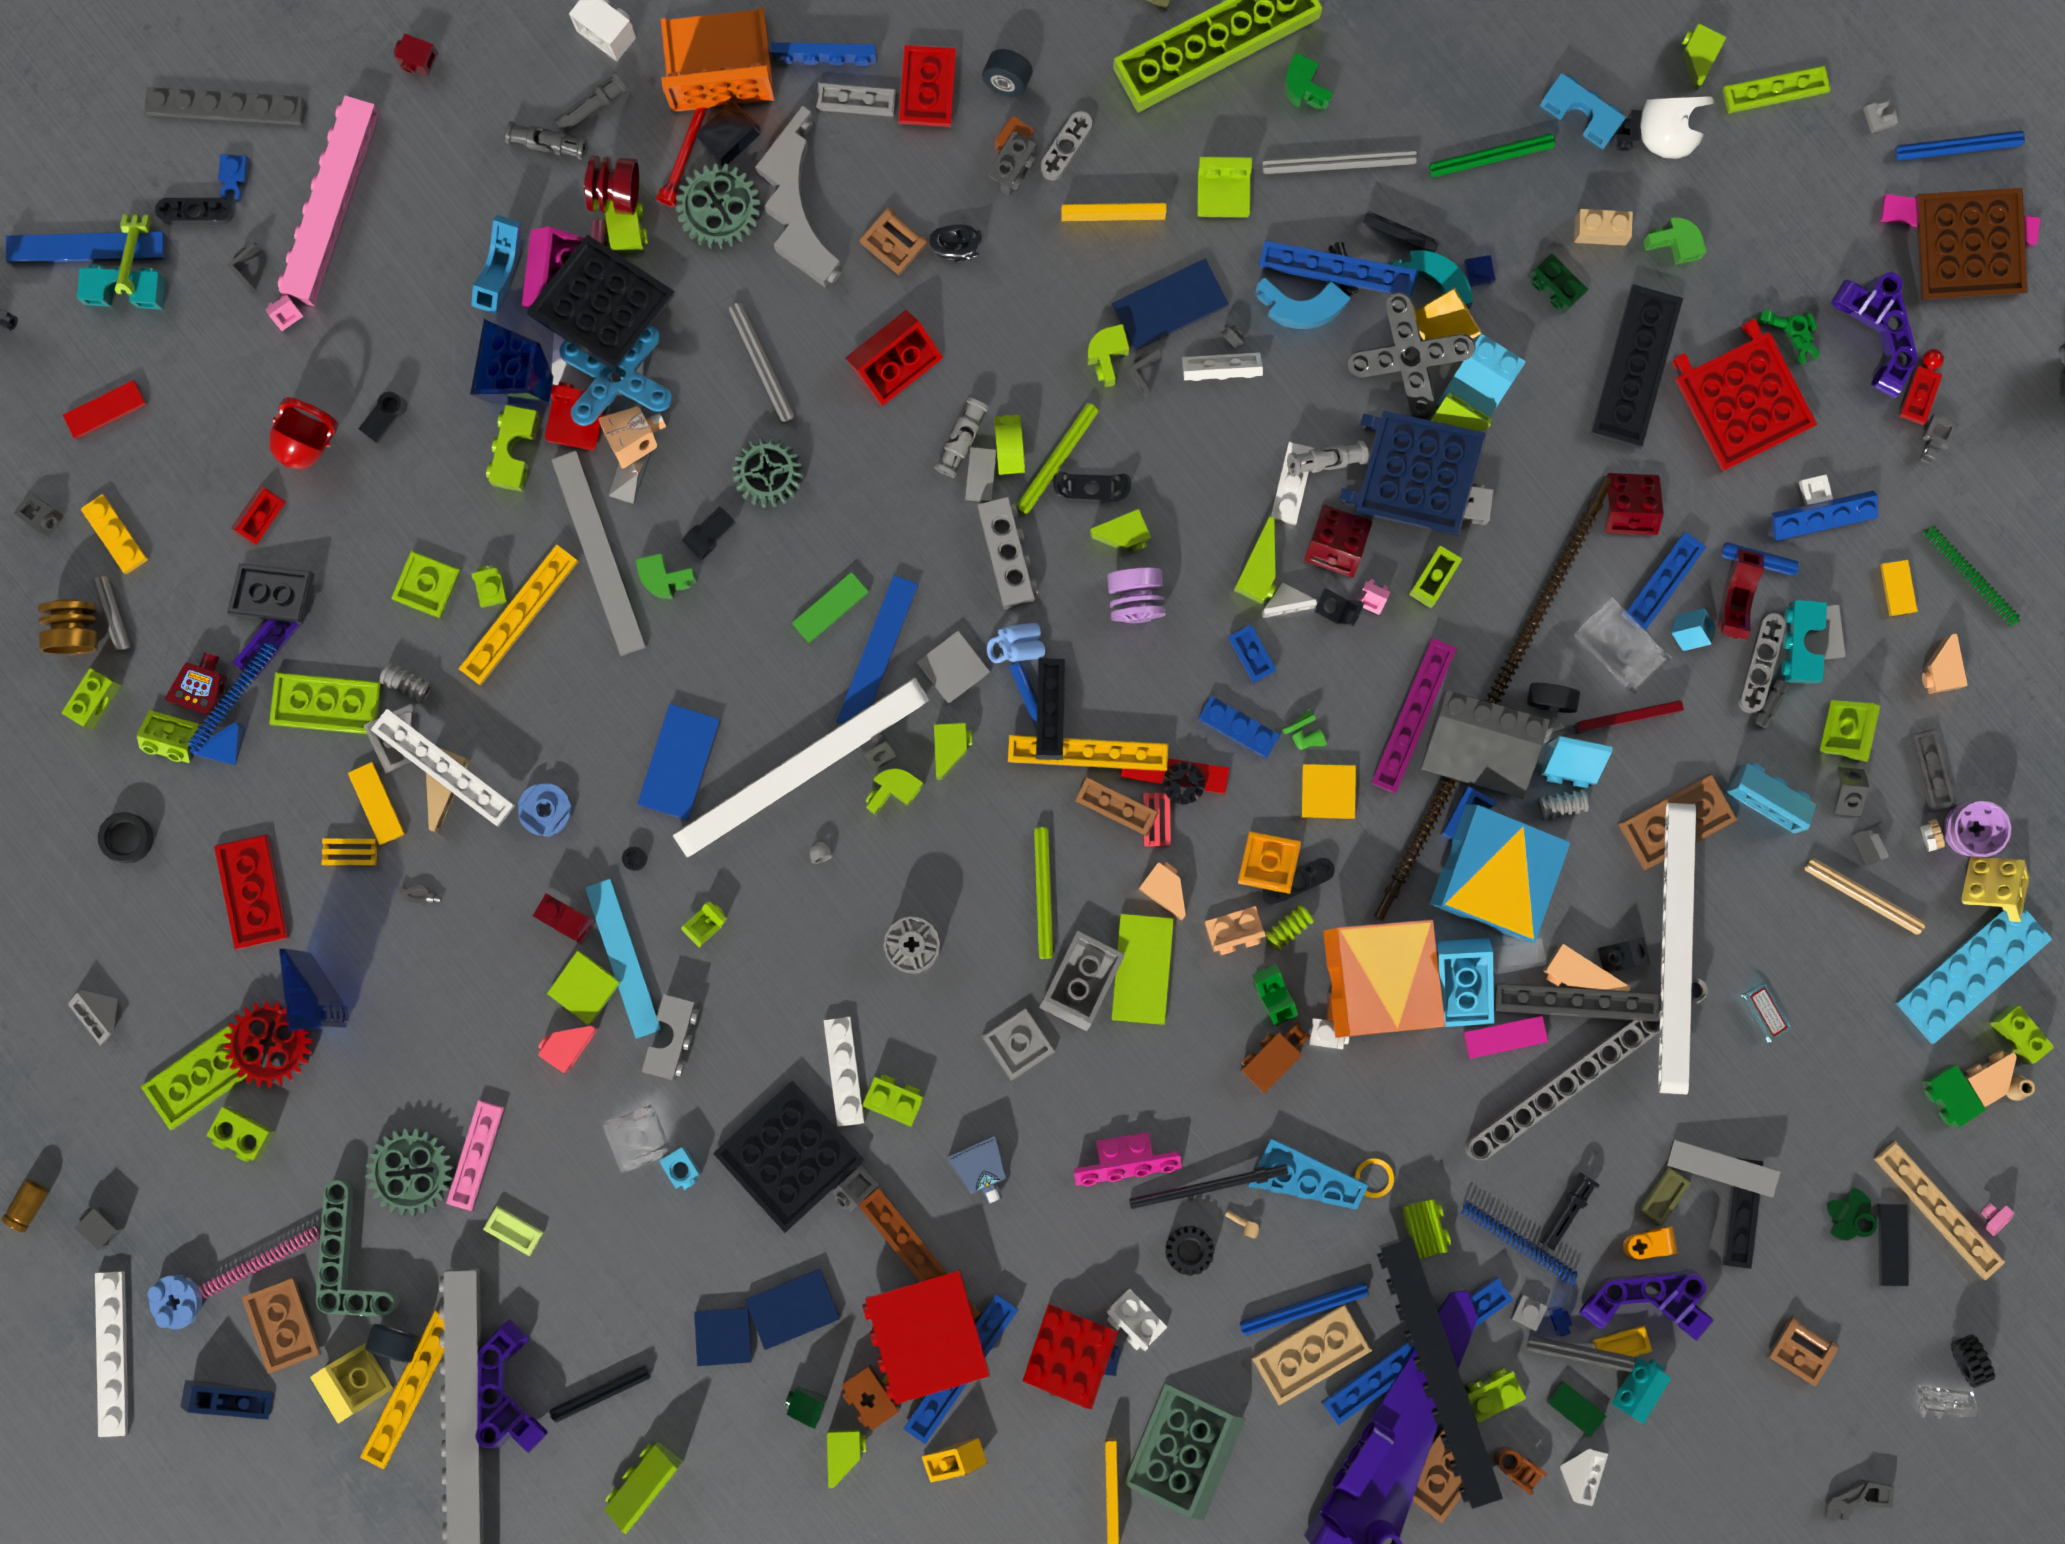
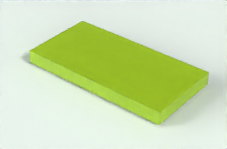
(324, 702)
(1144, 971)
(194, 1080)

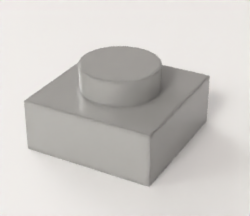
(1529, 1312)

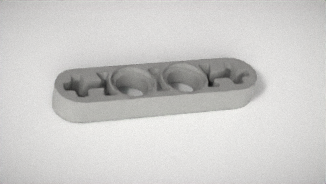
(1758, 662)

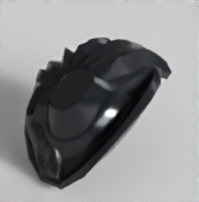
(956, 242)

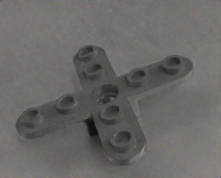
(1394, 357)

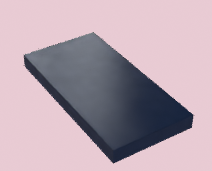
(1170, 304)

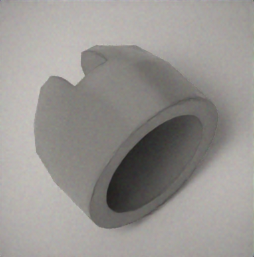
(820, 852)

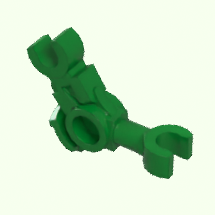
(1797, 328)

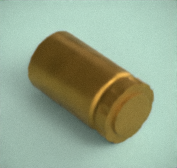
(25, 1205)

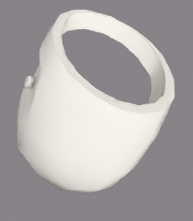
(1666, 126)

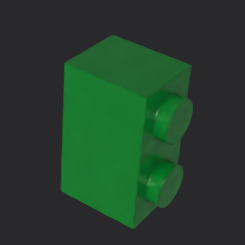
(1953, 1096)

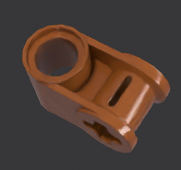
(1522, 1471)

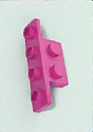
(1126, 1158)

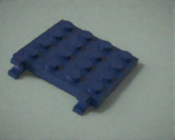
(1418, 472)

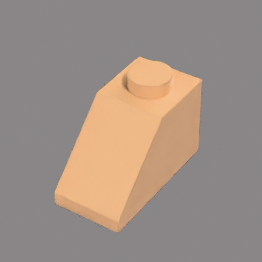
(1945, 667)
(1165, 889)

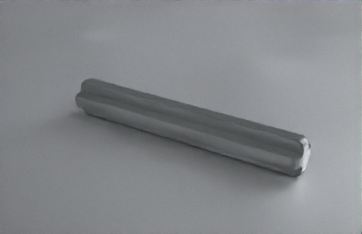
(1580, 1353)

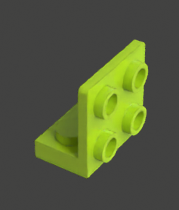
(1224, 186)

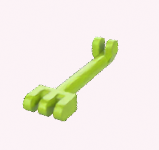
(133, 229)

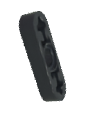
(213, 204)
(1301, 870)

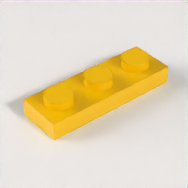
(114, 534)

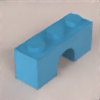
(1569, 95)

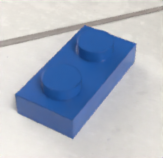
(1252, 654)

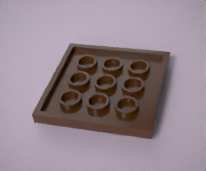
(1971, 243)

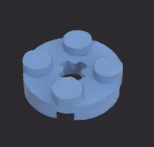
(543, 794)
(161, 1301)

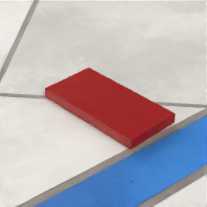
(251, 892)

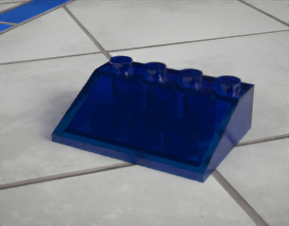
(309, 995)

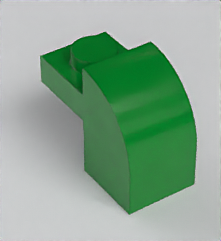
(1299, 83)
(1274, 995)

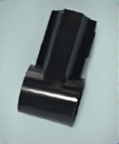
(380, 418)
(704, 537)

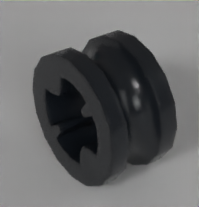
(642, 855)

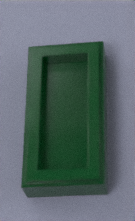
(1576, 1409)

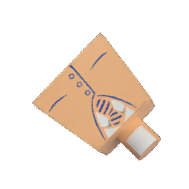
(631, 434)

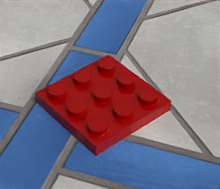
(1070, 1356)

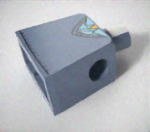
(980, 1168)

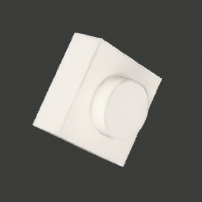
(1815, 490)

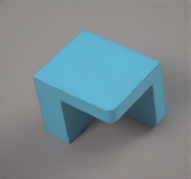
(1693, 629)

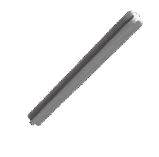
(1339, 161)

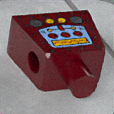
(198, 686)

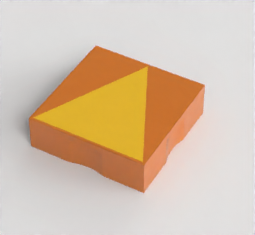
(1384, 978)

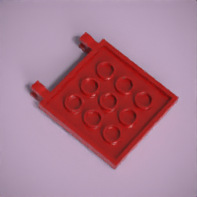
(1744, 399)

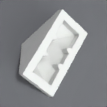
(1287, 601)
(1584, 1475)

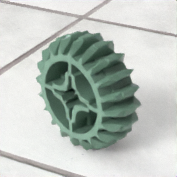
(779, 470)

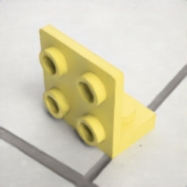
(1997, 883)

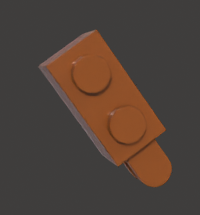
(1273, 1058)

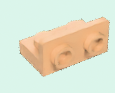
(1234, 930)

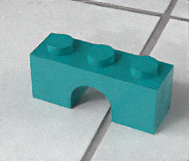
(98, 285)
(1801, 664)

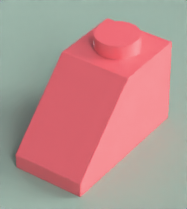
(566, 1046)

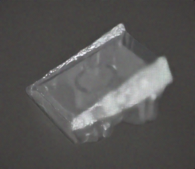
(637, 1138)

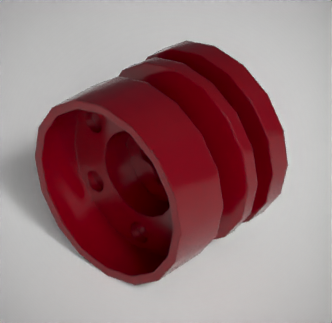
(607, 184)

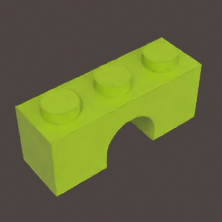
(514, 426)

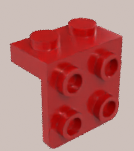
(560, 425)

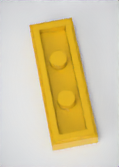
(376, 803)

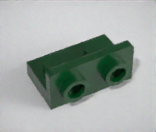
(1557, 283)

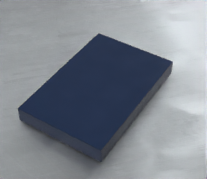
(792, 1309)

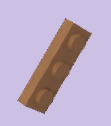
(1116, 806)

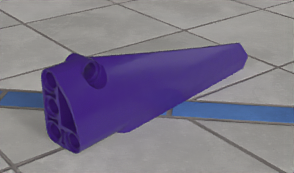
(1390, 1451)

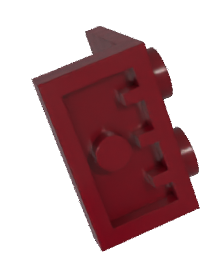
(1634, 504)
(1338, 541)

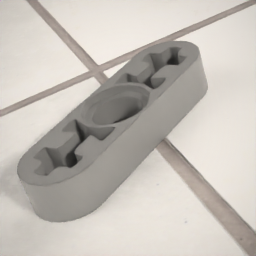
(1069, 126)

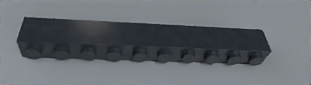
(1440, 1371)

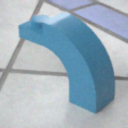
(500, 266)
(1306, 313)

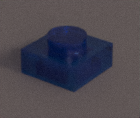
(1479, 270)
(1560, 1320)

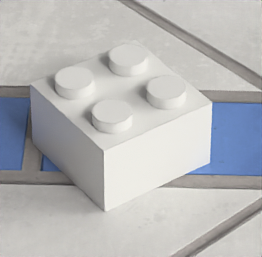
(603, 26)

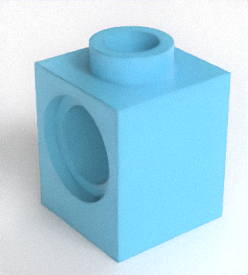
(670, 1162)

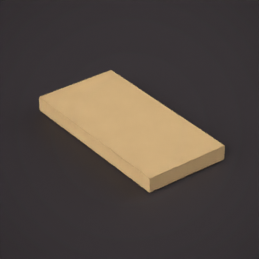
(1311, 1354)

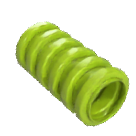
(1289, 927)

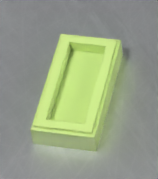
(513, 1230)

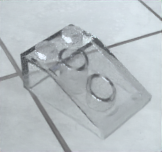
(1623, 646)

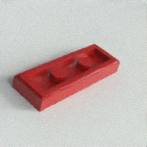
(104, 409)

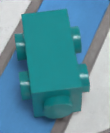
(1641, 1389)

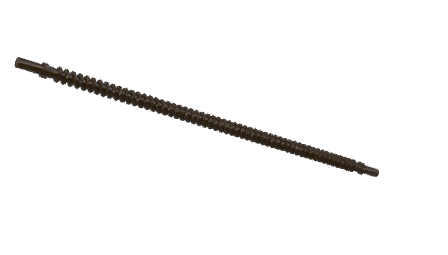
(1594, 505)

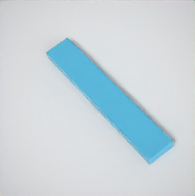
(623, 958)

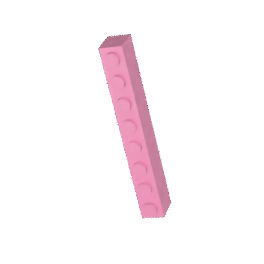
(329, 200)

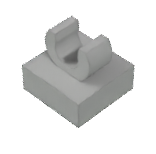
(1880, 115)

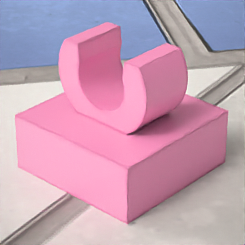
(283, 312)
(1374, 596)
(1996, 1218)

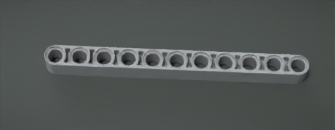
(1577, 1080)

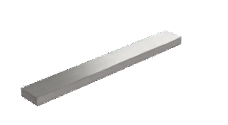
(598, 553)

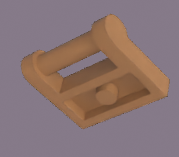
(888, 247)
(1799, 1359)

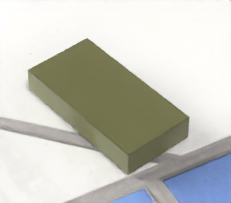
(1664, 1196)

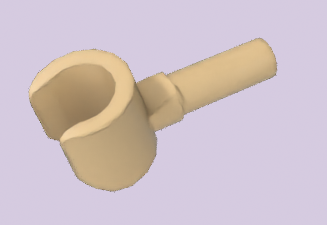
(1251, 1228)

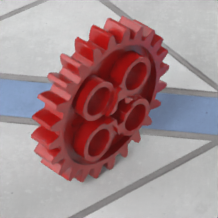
(243, 1039)

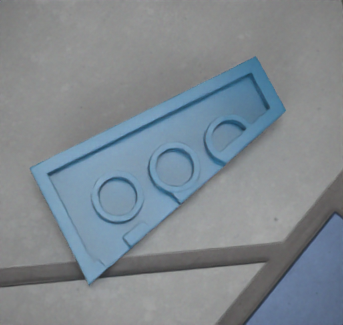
(1309, 1177)

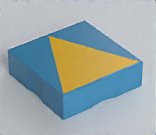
(1500, 873)

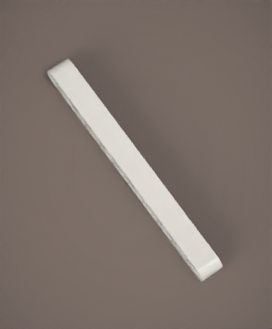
(800, 767)
(1677, 948)

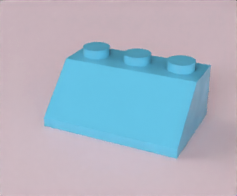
(1772, 798)

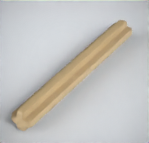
(1865, 896)

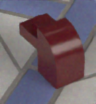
(564, 918)

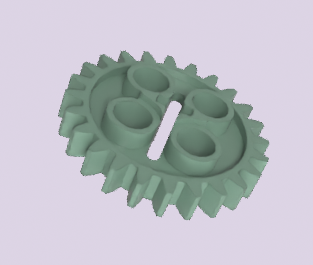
(699, 217)
(411, 1196)

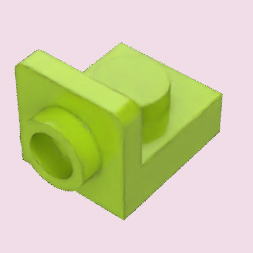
(489, 586)

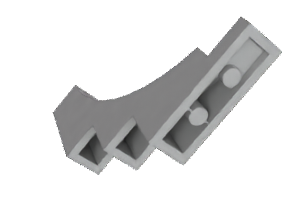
(783, 169)

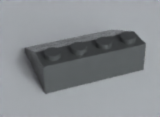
(1484, 744)

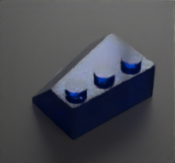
(510, 368)

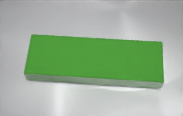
(830, 608)

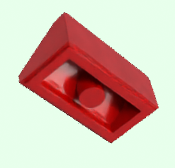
(258, 515)

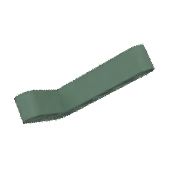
(341, 1261)

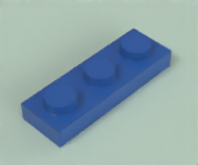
(1239, 727)

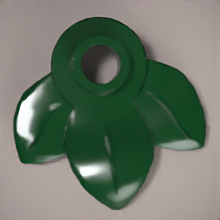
(1849, 1213)

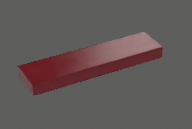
(1628, 717)

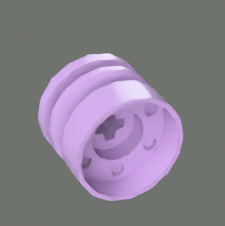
(1136, 595)
(1992, 825)

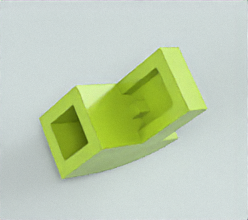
(1104, 346)
(1009, 444)
(894, 782)

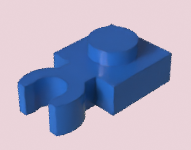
(232, 172)

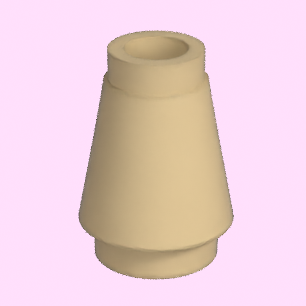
(2016, 1091)

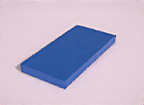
(679, 762)

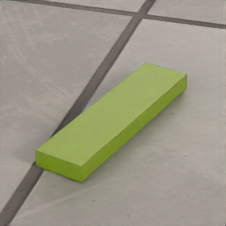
(1776, 89)

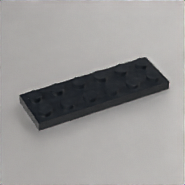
(1636, 366)

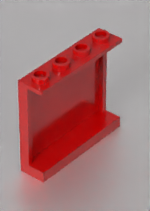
(926, 1337)

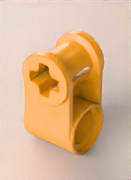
(1654, 1243)

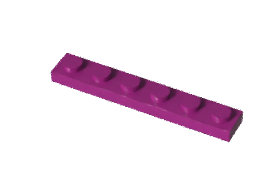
(1413, 715)

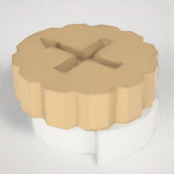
(1932, 835)

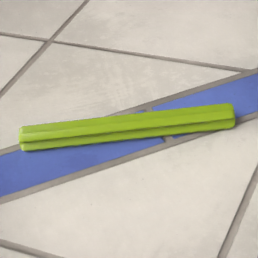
(1057, 458)
(1043, 892)

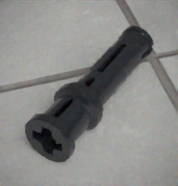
(1575, 1200)

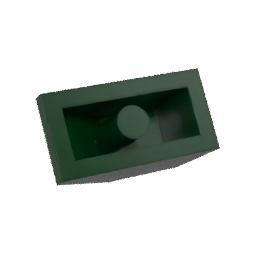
(805, 1406)

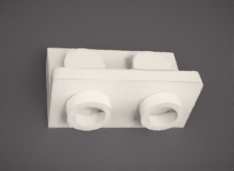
(1135, 1319)

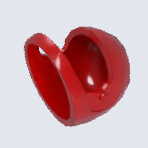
(298, 439)

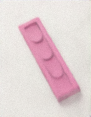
(475, 1155)

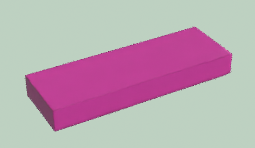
(1505, 1037)

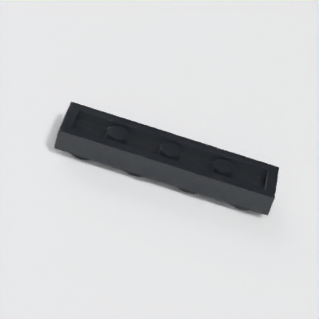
(1050, 709)
(1741, 1226)

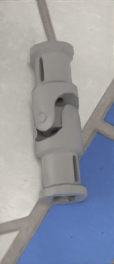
(959, 441)
(1327, 458)

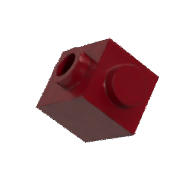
(415, 54)

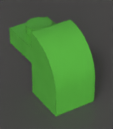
(1683, 237)
(658, 581)

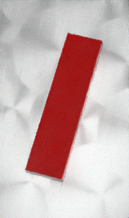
(1215, 776)

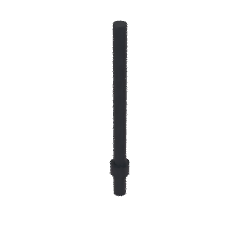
(1259, 1175)

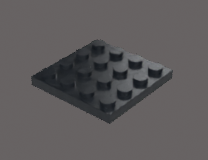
(600, 303)
(788, 1156)

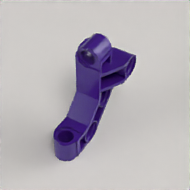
(1874, 307)
(1671, 1299)
(505, 1414)

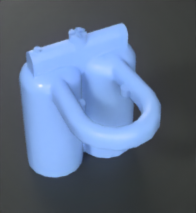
(1018, 643)

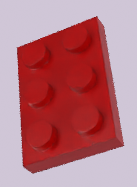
(927, 86)

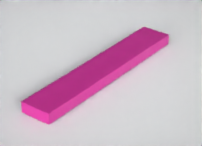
(1903, 211)

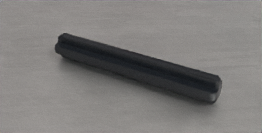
(600, 1393)

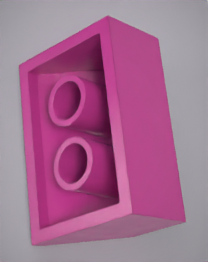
(546, 255)

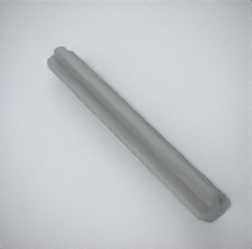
(761, 362)

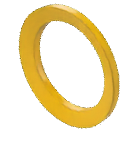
(1389, 1171)

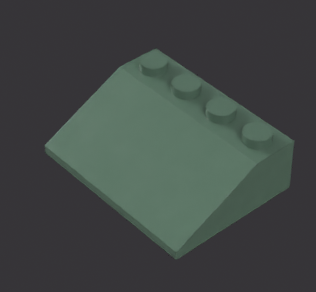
(1184, 1452)

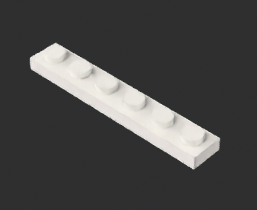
(442, 767)
(111, 1354)

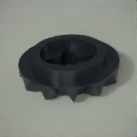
(1173, 789)

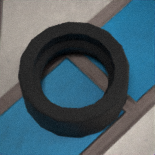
(1553, 697)
(105, 832)

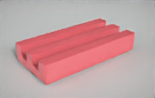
(1156, 796)

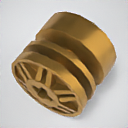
(67, 625)

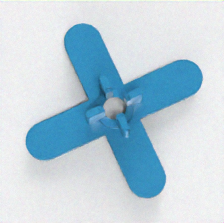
(603, 389)

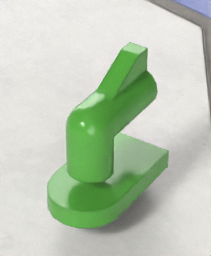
(1302, 742)

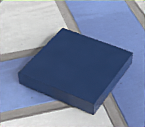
(722, 1336)

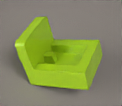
(704, 923)

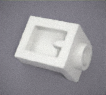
(1323, 1035)

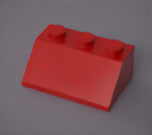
(894, 357)

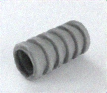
(405, 682)
(1563, 804)

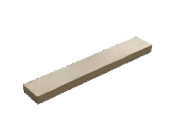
(1939, 1210)

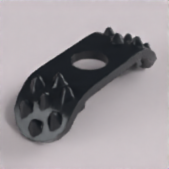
(1072, 486)

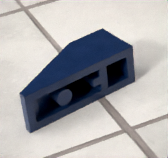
(225, 1400)

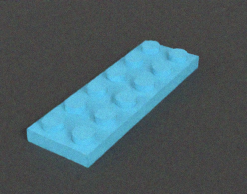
(1972, 973)

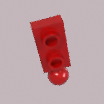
(1923, 388)

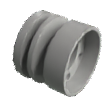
(924, 955)

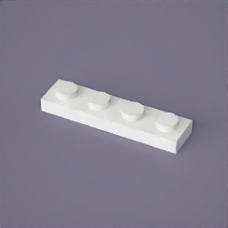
(844, 1071)

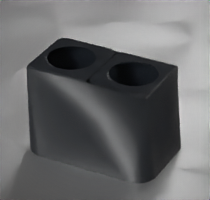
(728, 133)

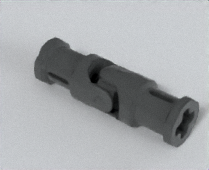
(548, 140)

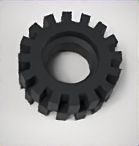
(1206, 1250)
(1973, 1361)

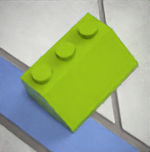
(641, 1485)

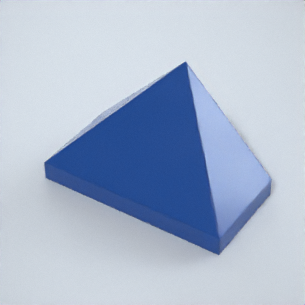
(223, 745)

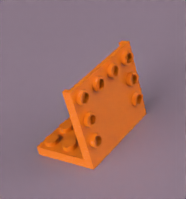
(716, 60)

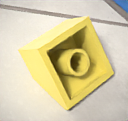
(351, 1383)

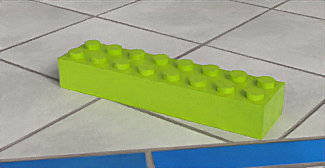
(1207, 45)

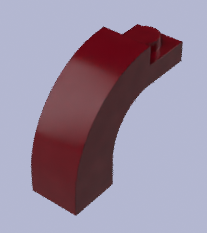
(1739, 594)

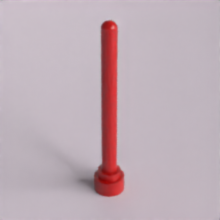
(668, 193)

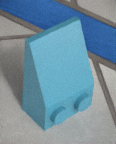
(1484, 376)
(1574, 761)
(1466, 981)

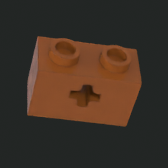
(868, 1381)

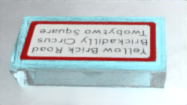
(1766, 1012)

